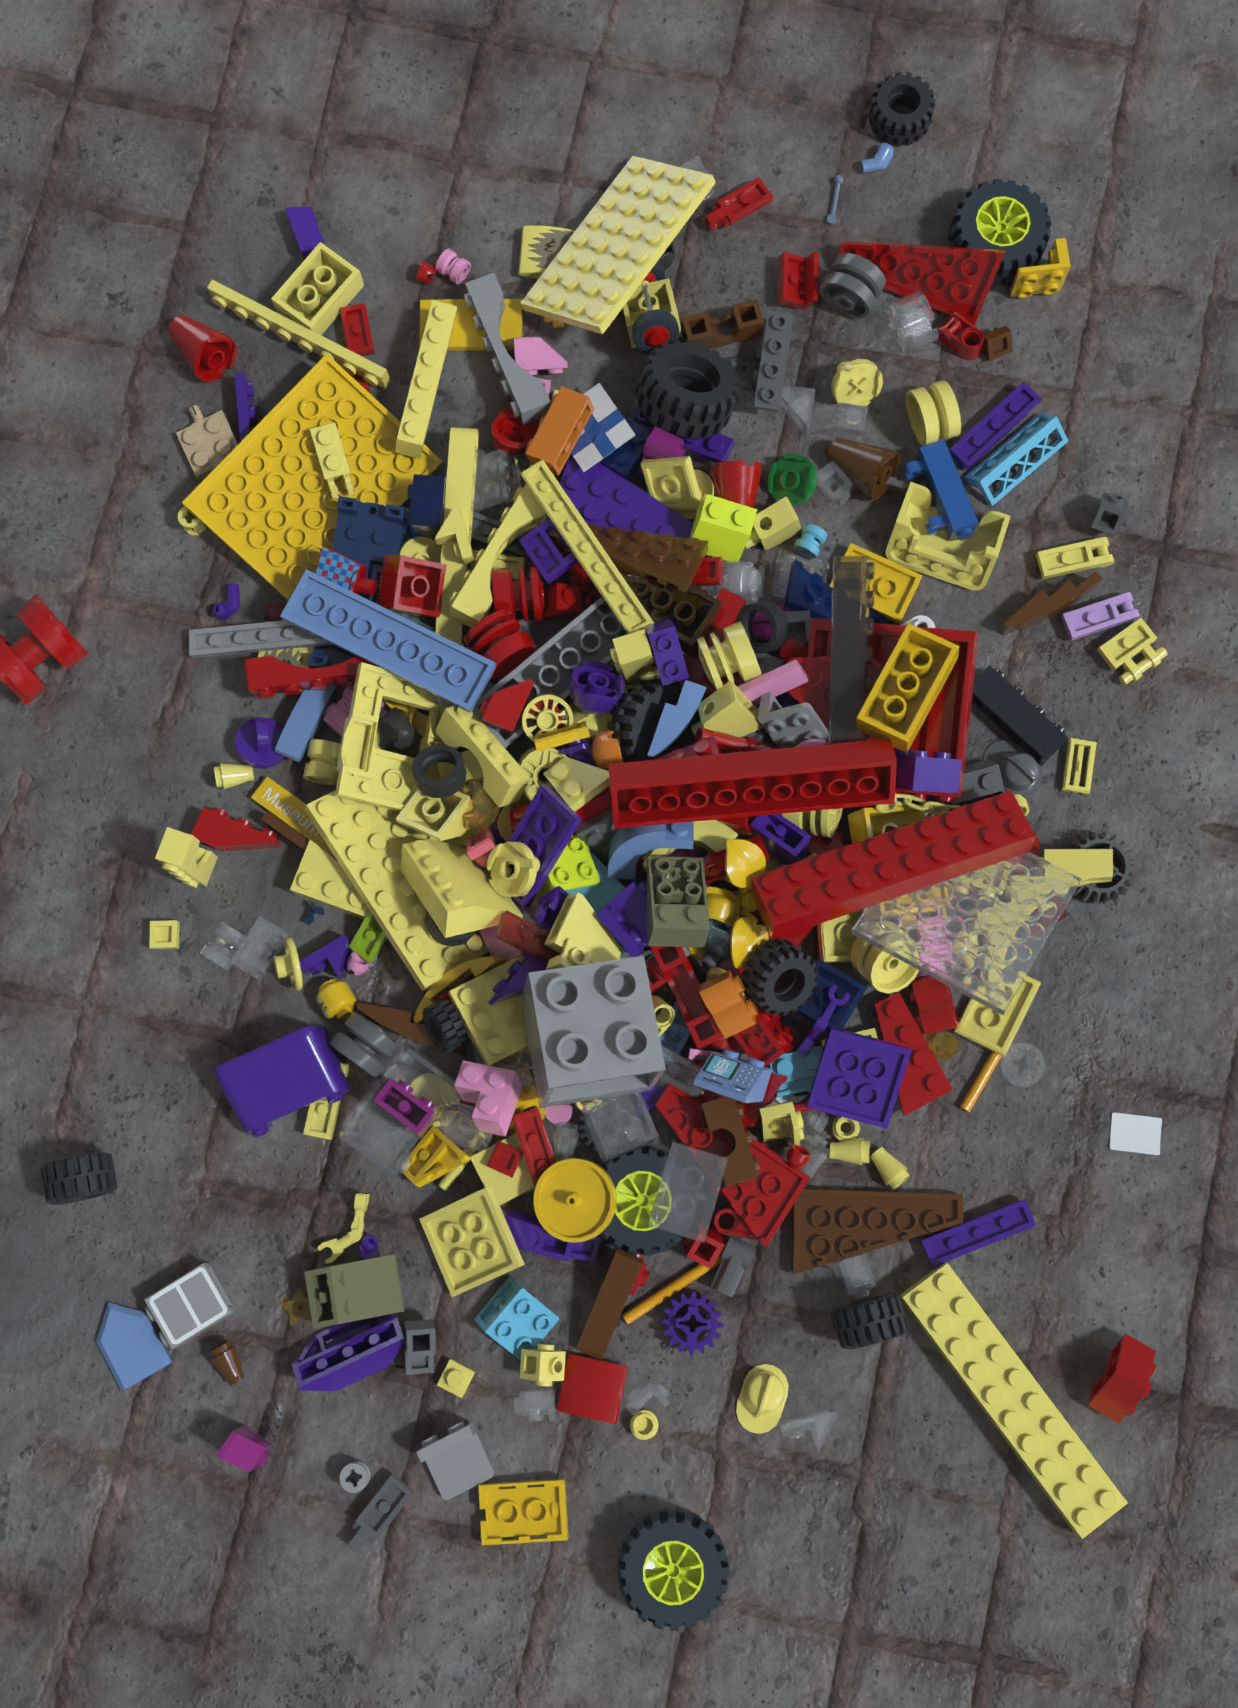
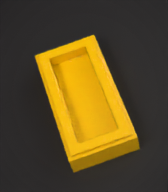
(561, 736)

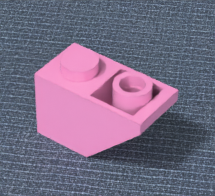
(536, 354)

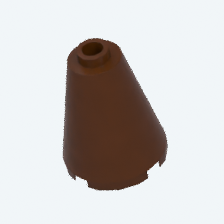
(864, 465)

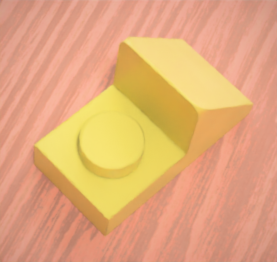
(455, 529)

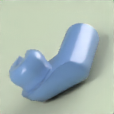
(880, 161)

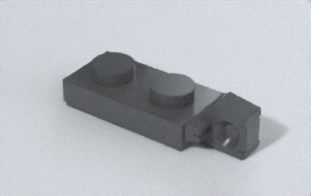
(380, 1512)

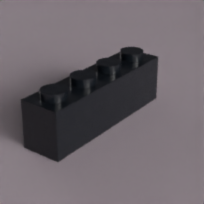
(1017, 716)

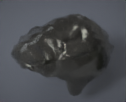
(397, 732)

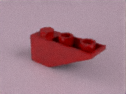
(568, 601)
(225, 834)

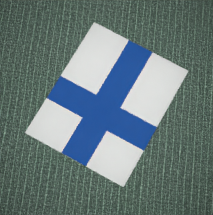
(605, 424)

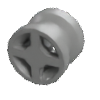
(361, 1475)

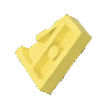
(577, 781)

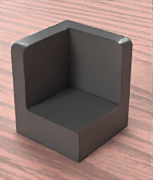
(799, 625)

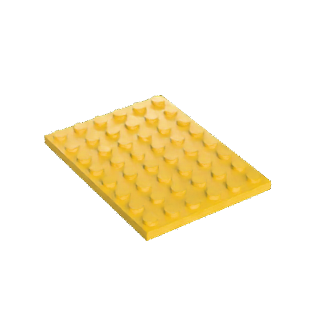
(270, 488)

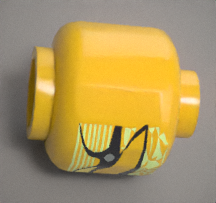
(336, 1000)

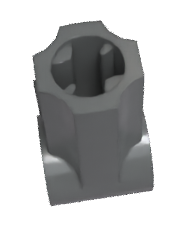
(734, 1261)

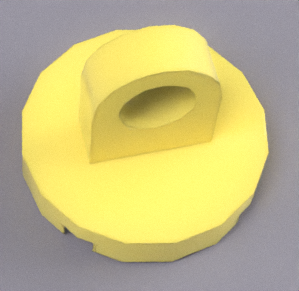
(856, 382)

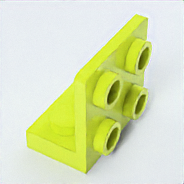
(573, 869)

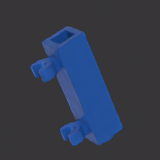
(947, 491)

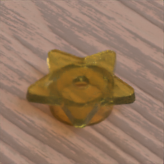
(292, 1308)

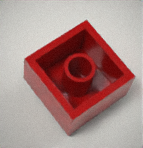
(412, 586)

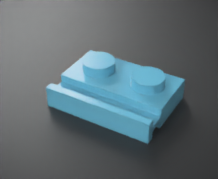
(799, 1070)

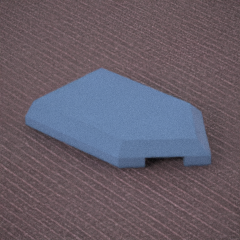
(130, 1345)

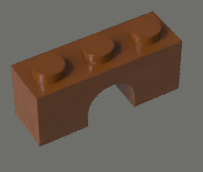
(740, 324)
(725, 1117)

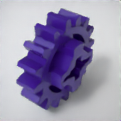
(673, 1322)

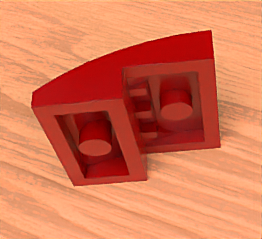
(592, 1388)

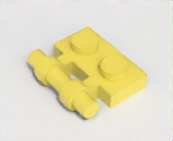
(1126, 645)

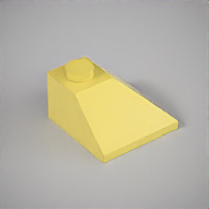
(436, 816)

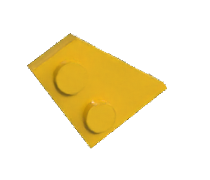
(434, 1158)

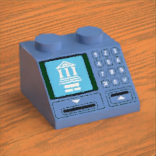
(734, 1076)

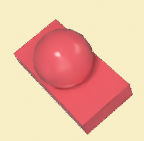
(480, 846)

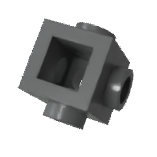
(1110, 513)

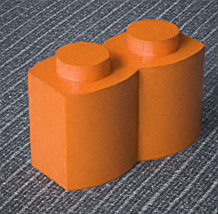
(728, 1004)

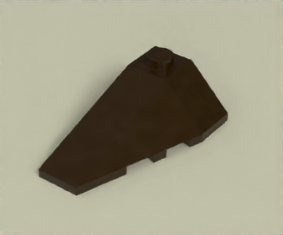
(690, 612)

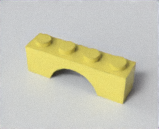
(633, 658)
(502, 775)
(185, 859)

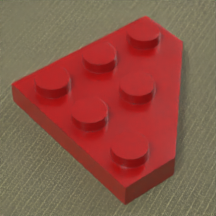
(818, 687)

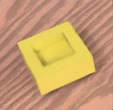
(164, 934)
(456, 1378)

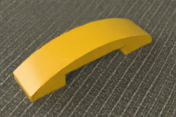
(455, 977)

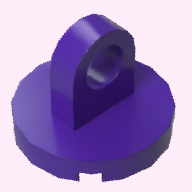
(257, 742)

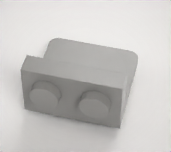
(790, 724)
(456, 1460)

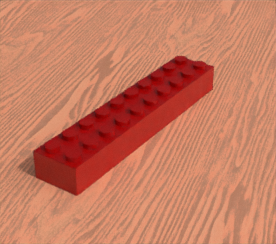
(752, 783)
(891, 864)

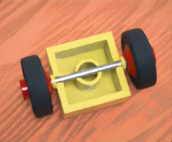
(652, 312)

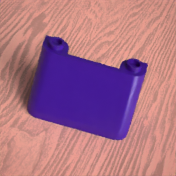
(282, 1078)

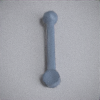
(832, 219)

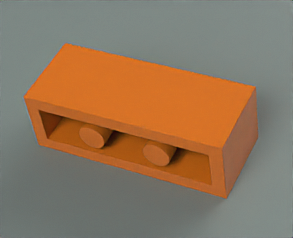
(560, 429)

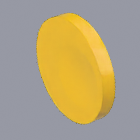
(575, 1200)

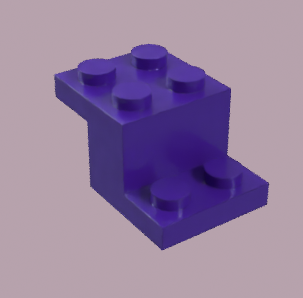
(627, 916)

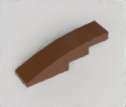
(1044, 607)
(403, 1024)

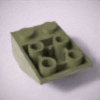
(676, 902)
(354, 1291)

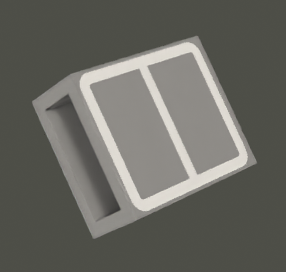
(189, 1306)

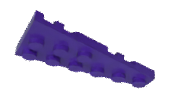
(615, 502)

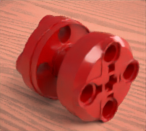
(45, 638)

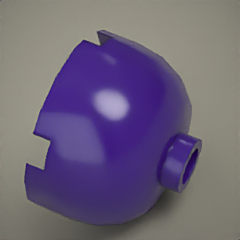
(595, 687)

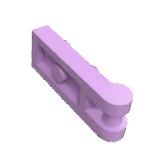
(1099, 616)

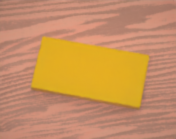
(464, 333)

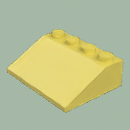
(453, 887)

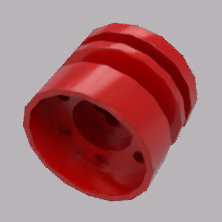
(520, 593)
(499, 641)

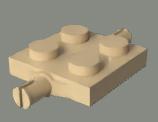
(207, 441)

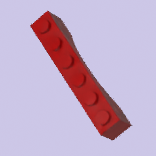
(271, 676)

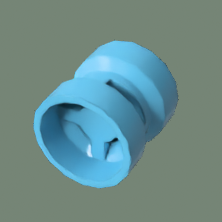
(810, 541)

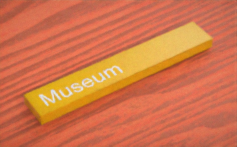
(289, 810)

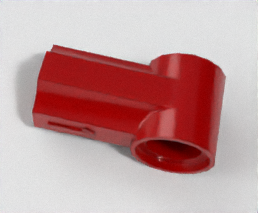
(738, 1227)

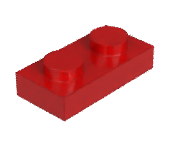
(357, 329)

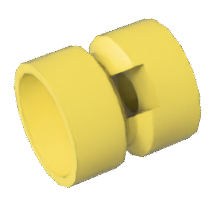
(323, 762)

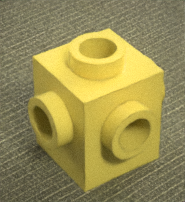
(542, 1364)

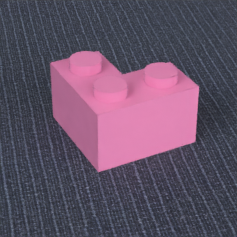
(493, 1091)

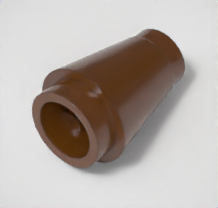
(227, 1362)

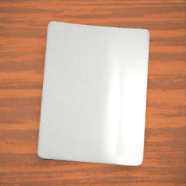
(1135, 1133)

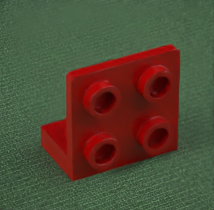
(767, 1038)

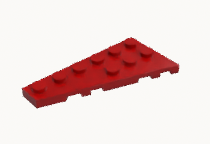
(946, 276)

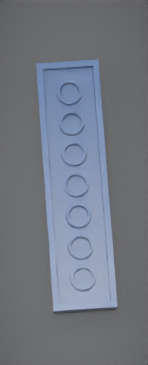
(388, 640)

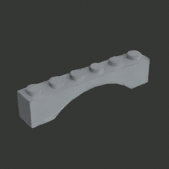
(526, 391)

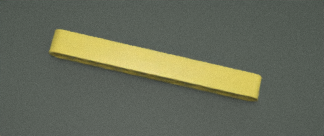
(461, 492)

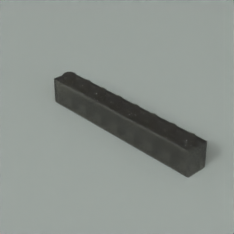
(850, 645)

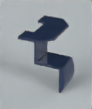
(311, 912)

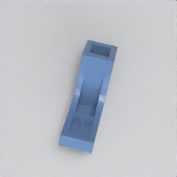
(632, 842)

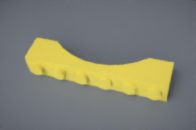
(425, 379)
(475, 597)

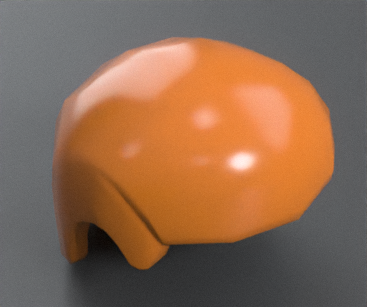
(606, 750)

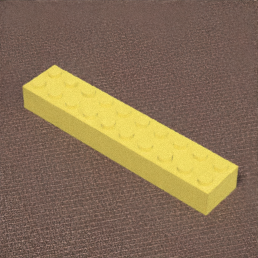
(1013, 1400)

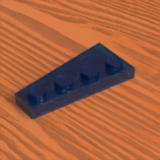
(811, 594)

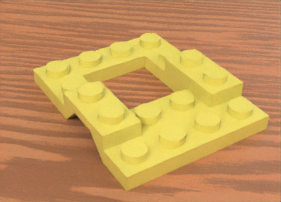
(373, 773)

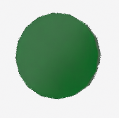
(792, 477)

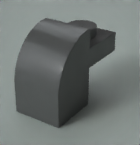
(419, 1346)

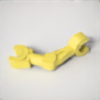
(357, 1227)

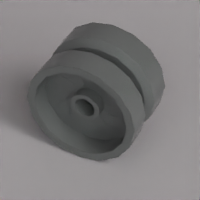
(852, 285)
(365, 1045)

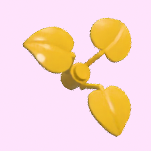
(742, 863)

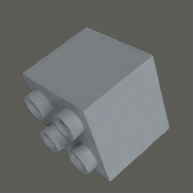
(592, 1031)

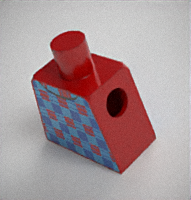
(344, 572)

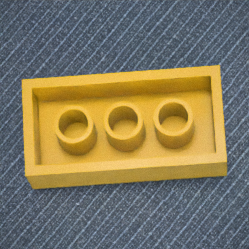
(907, 687)

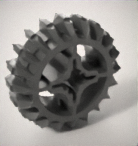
(1122, 877)

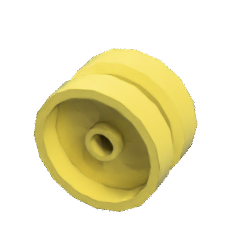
(933, 412)
(880, 968)

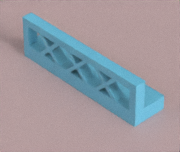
(1017, 451)

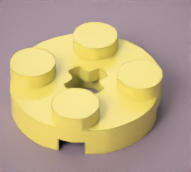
(525, 867)

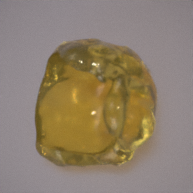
(483, 810)

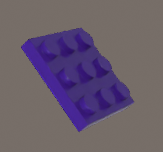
(858, 1077)

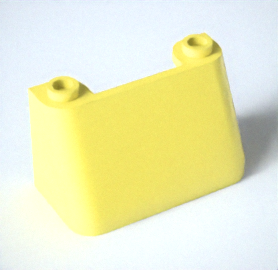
(954, 561)

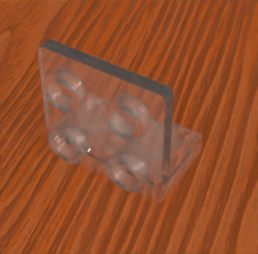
(496, 480)

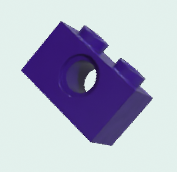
(666, 652)

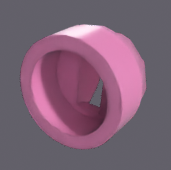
(357, 964)

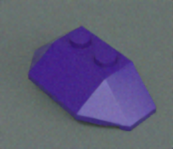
(348, 1353)

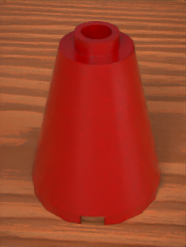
(202, 347)
(736, 481)

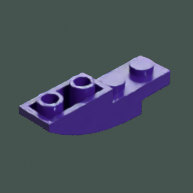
(714, 448)
(532, 1237)

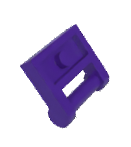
(545, 552)

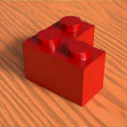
(1124, 1379)

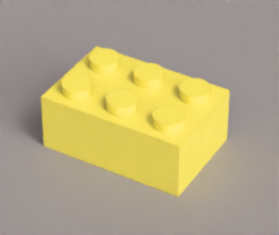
(318, 290)

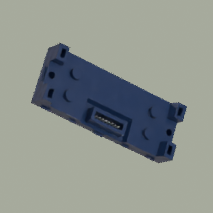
(364, 535)

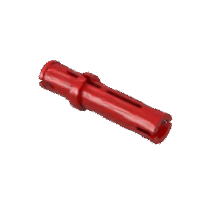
(732, 743)

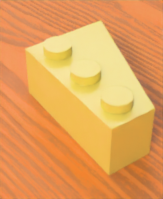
(326, 883)

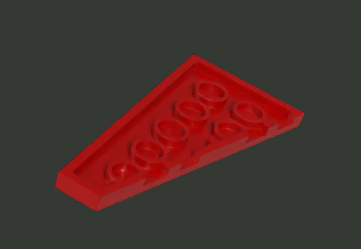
(758, 1203)

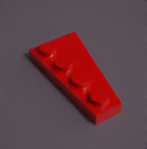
(923, 1075)

